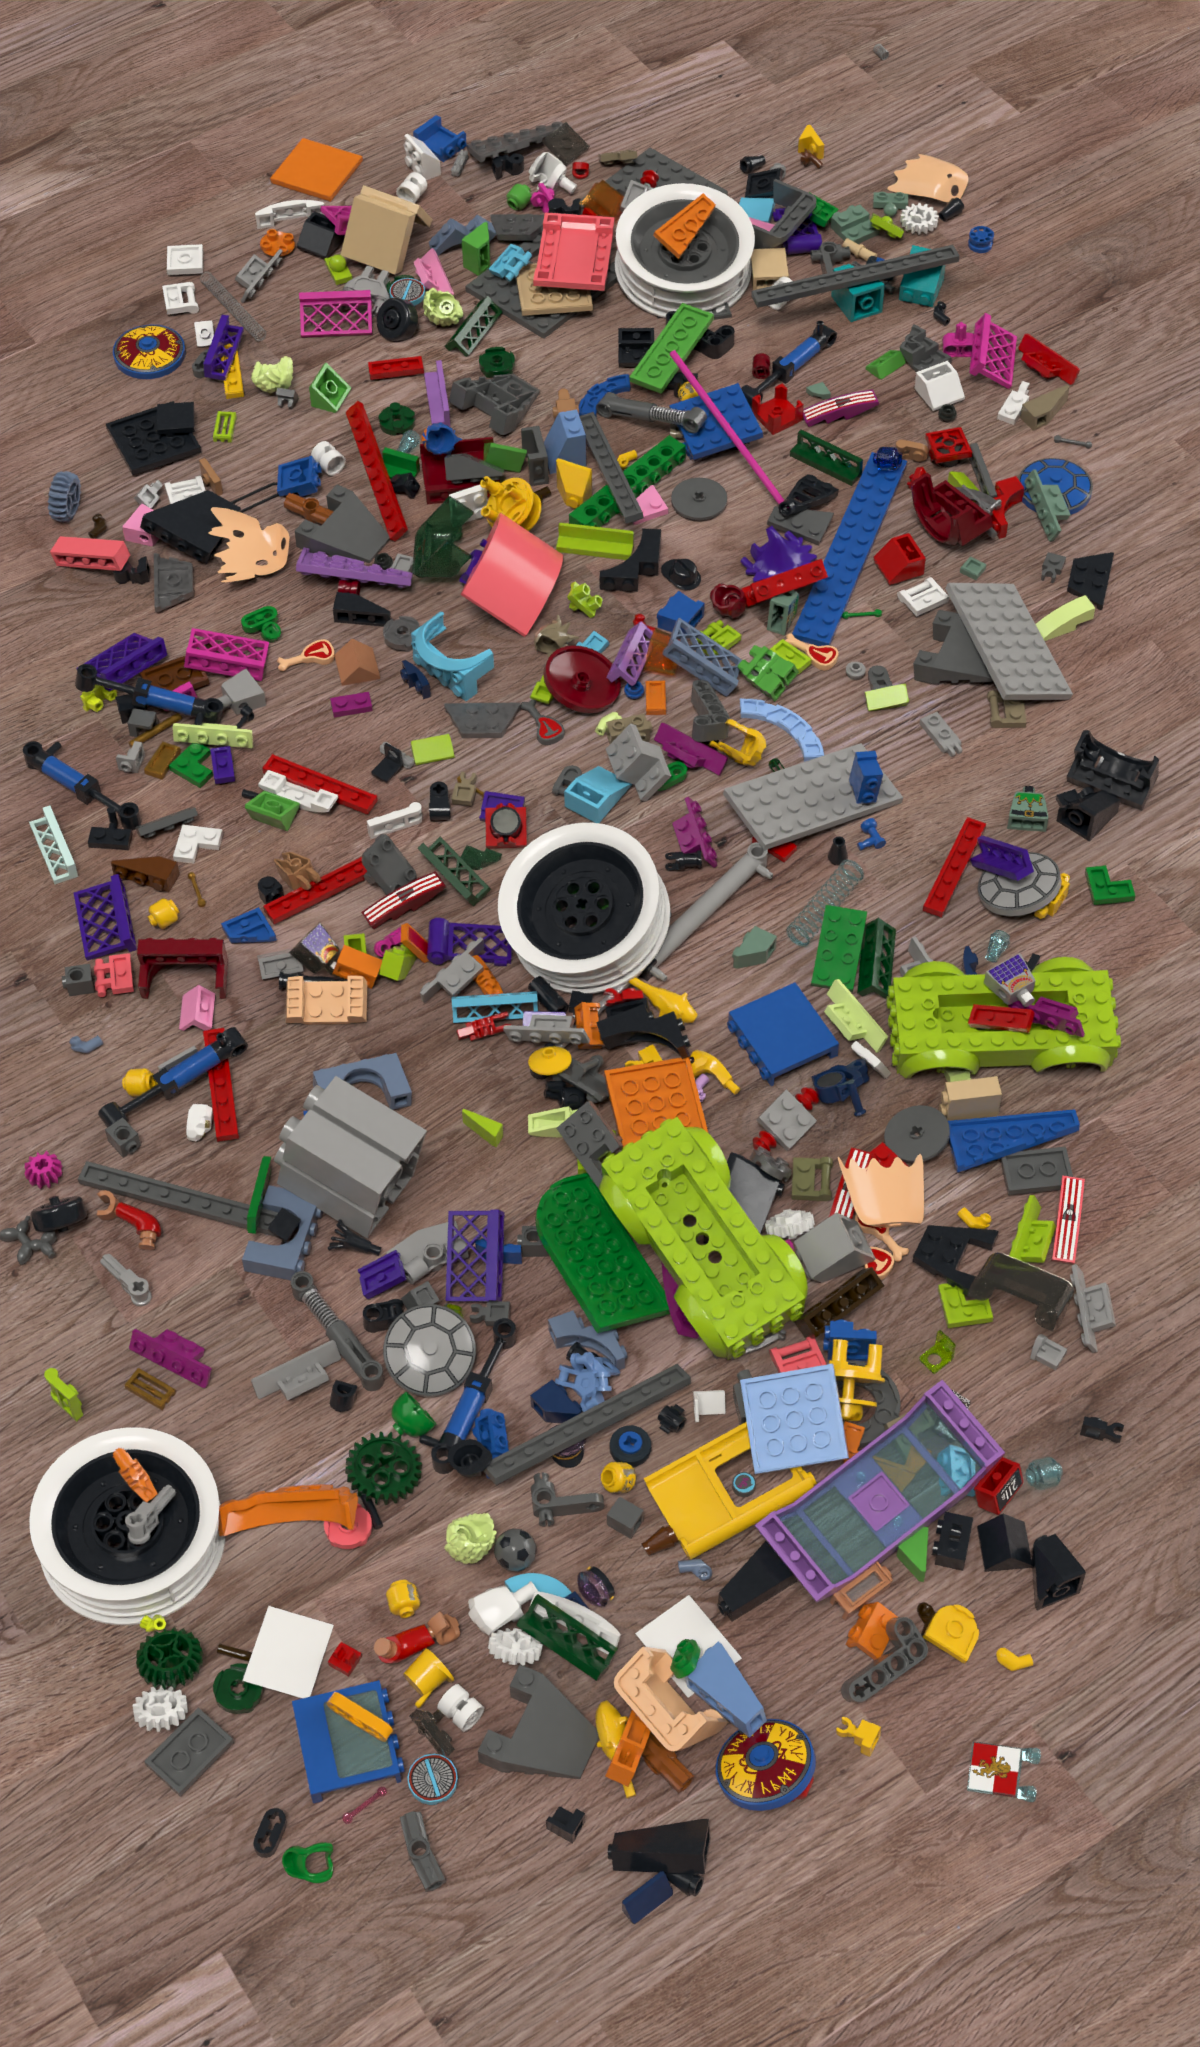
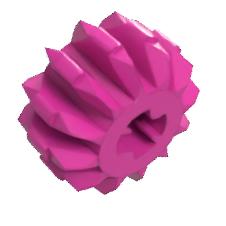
(43, 1170)

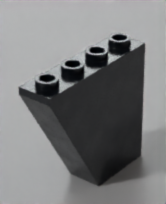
(188, 524)

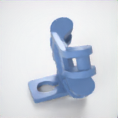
(590, 1381)

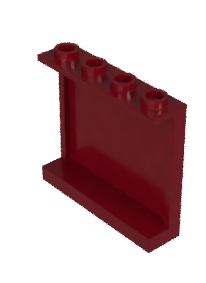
(434, 473)

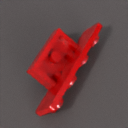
(1046, 360)

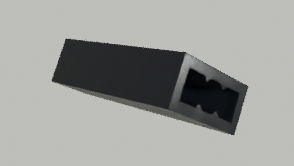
(755, 1583)
(664, 1848)

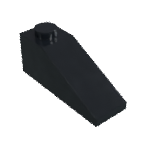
(357, 610)

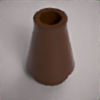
(660, 1540)

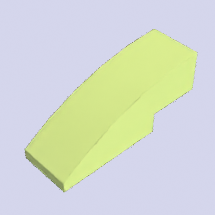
(1066, 618)
(546, 1122)

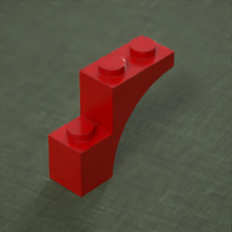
(1010, 492)

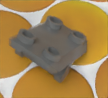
(387, 865)
(586, 1078)

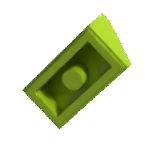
(957, 479)
(432, 749)

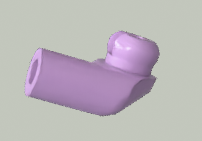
(701, 1081)

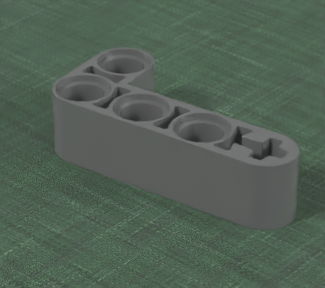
(712, 715)
(882, 1665)

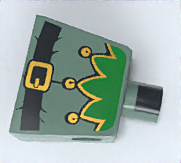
(783, 605)
(1028, 811)

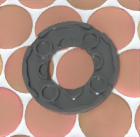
(888, 1405)

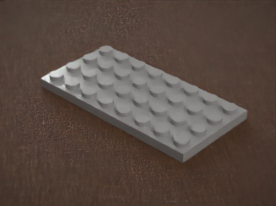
(1008, 641)
(805, 799)

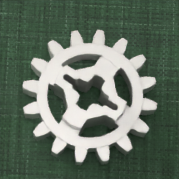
(919, 218)
(790, 1223)
(514, 1646)
(160, 1708)

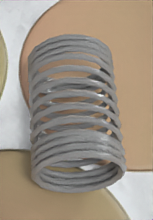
(880, 51)

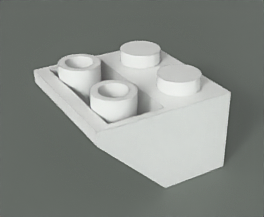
(421, 158)
(939, 385)

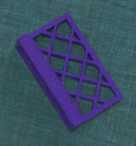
(132, 660)
(120, 911)
(493, 1252)

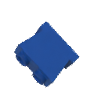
(680, 607)
(866, 777)

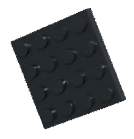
(145, 448)

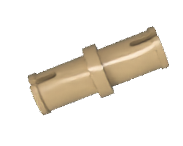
(858, 250)

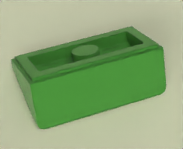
(886, 364)

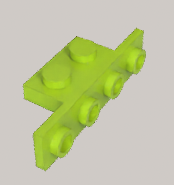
(1032, 1235)

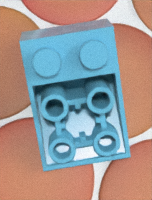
(595, 793)

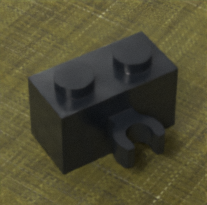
(953, 1540)

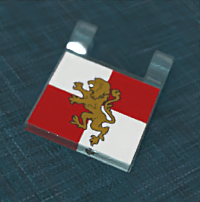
(998, 1770)

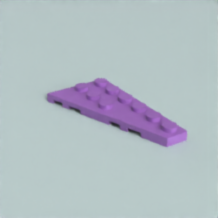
(349, 568)

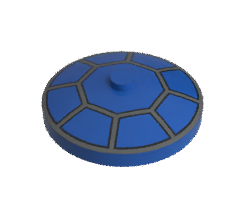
(1071, 478)

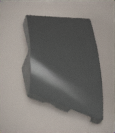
(922, 351)

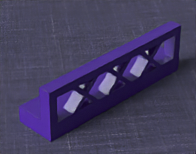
(217, 349)
(1000, 861)

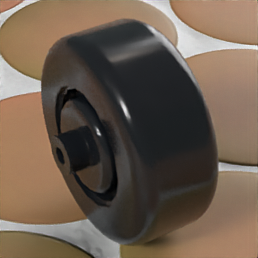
(397, 319)
(58, 1214)

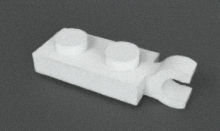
(1012, 407)

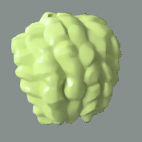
(436, 304)
(271, 376)
(470, 1537)

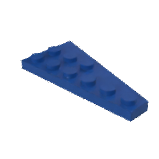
(990, 1138)

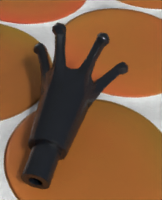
(352, 1241)

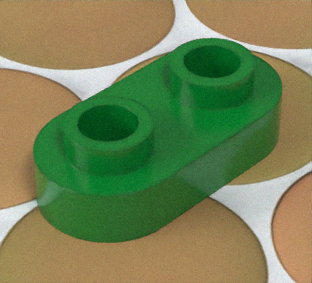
(255, 620)
(675, 768)
(685, 1658)

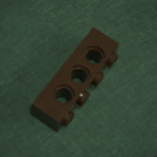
(839, 1302)

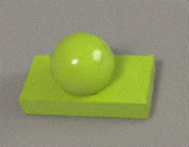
(338, 269)

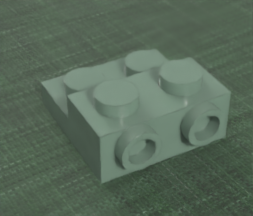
(853, 224)

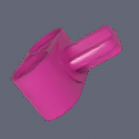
(958, 343)

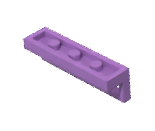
(437, 395)
(628, 650)

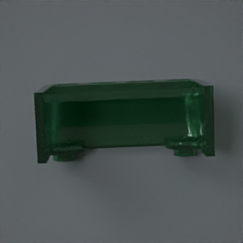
(433, 546)

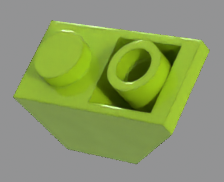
(397, 962)

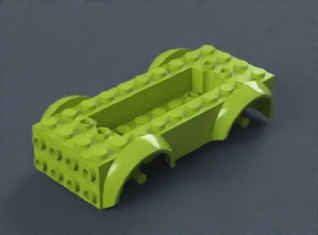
(936, 999)
(685, 1174)

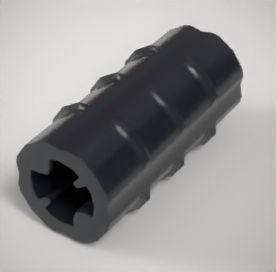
(547, 995)

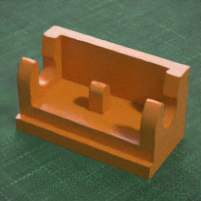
(357, 963)
(586, 1017)

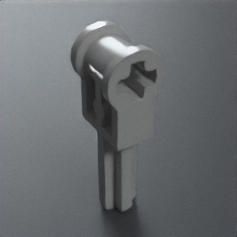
(135, 1286)
(146, 1516)

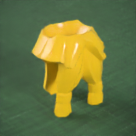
(751, 749)

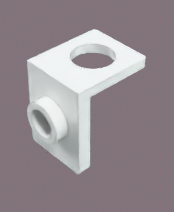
(204, 333)
(708, 1403)

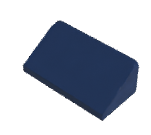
(647, 1898)

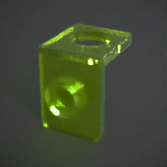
(944, 1348)

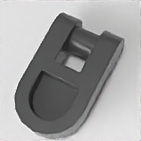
(878, 677)
(566, 777)

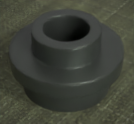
(947, 412)
(384, 560)

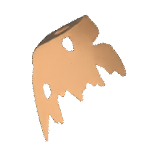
(252, 547)

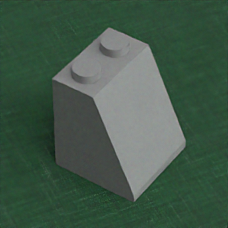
(833, 1248)

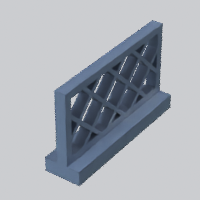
(698, 663)

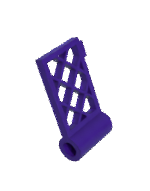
(801, 241)
(441, 941)

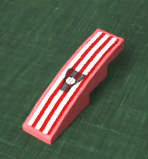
(1068, 1219)

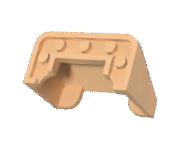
(647, 1691)

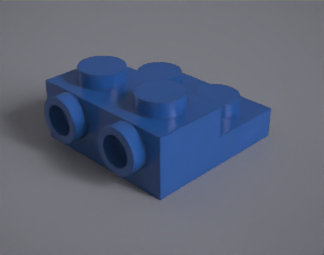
(299, 477)
(857, 1340)

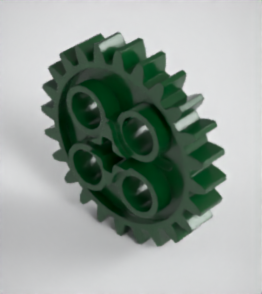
(383, 1468)

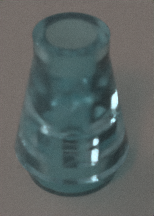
(409, 441)
(997, 944)

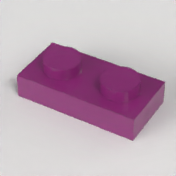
(351, 704)

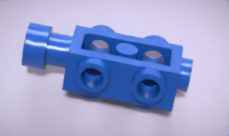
(491, 1432)

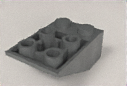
(469, 467)

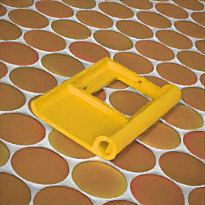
(698, 1502)

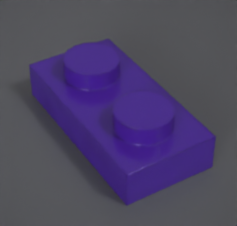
(222, 764)

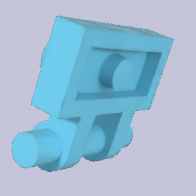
(506, 261)

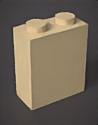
(768, 267)
(971, 1099)

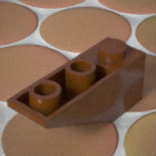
(149, 871)

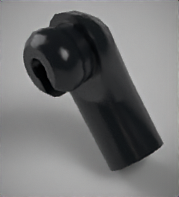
(939, 313)

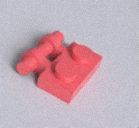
(120, 972)

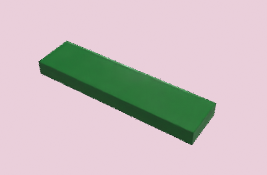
(258, 1194)

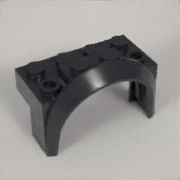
(1114, 771)

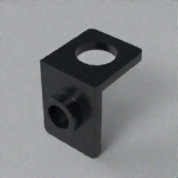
(389, 765)

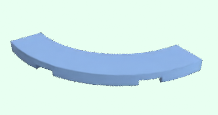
(786, 720)

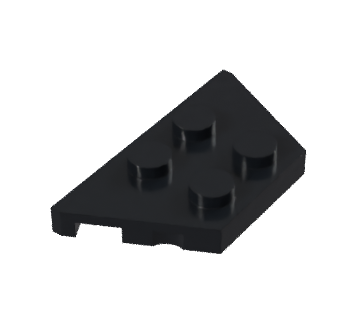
(1090, 577)

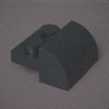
(633, 345)

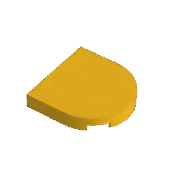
(953, 1631)

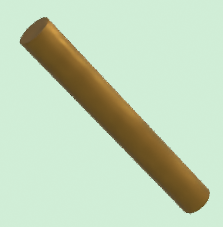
(156, 729)

